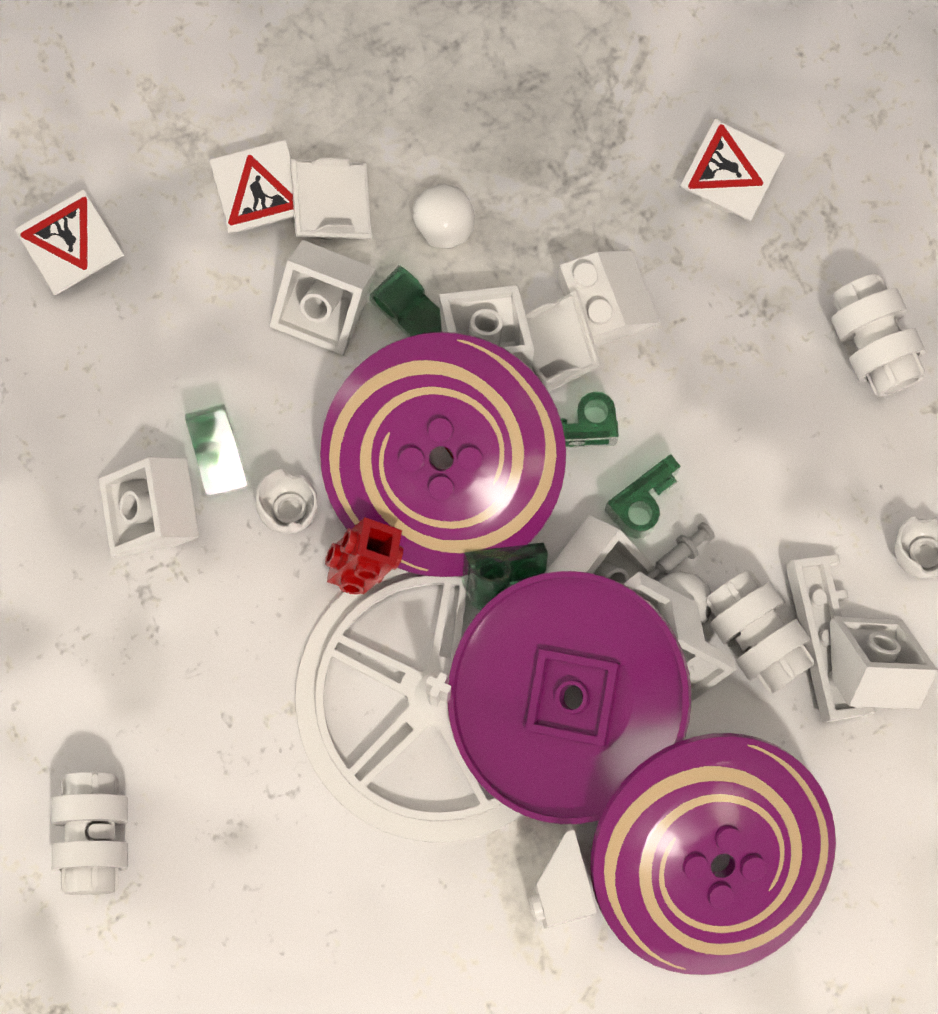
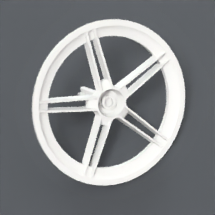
(428, 706)

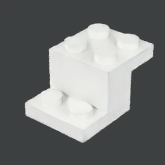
(704, 661)

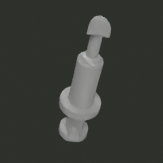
(685, 548)

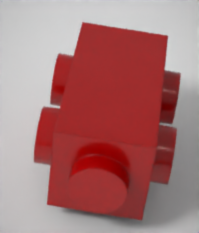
(364, 556)

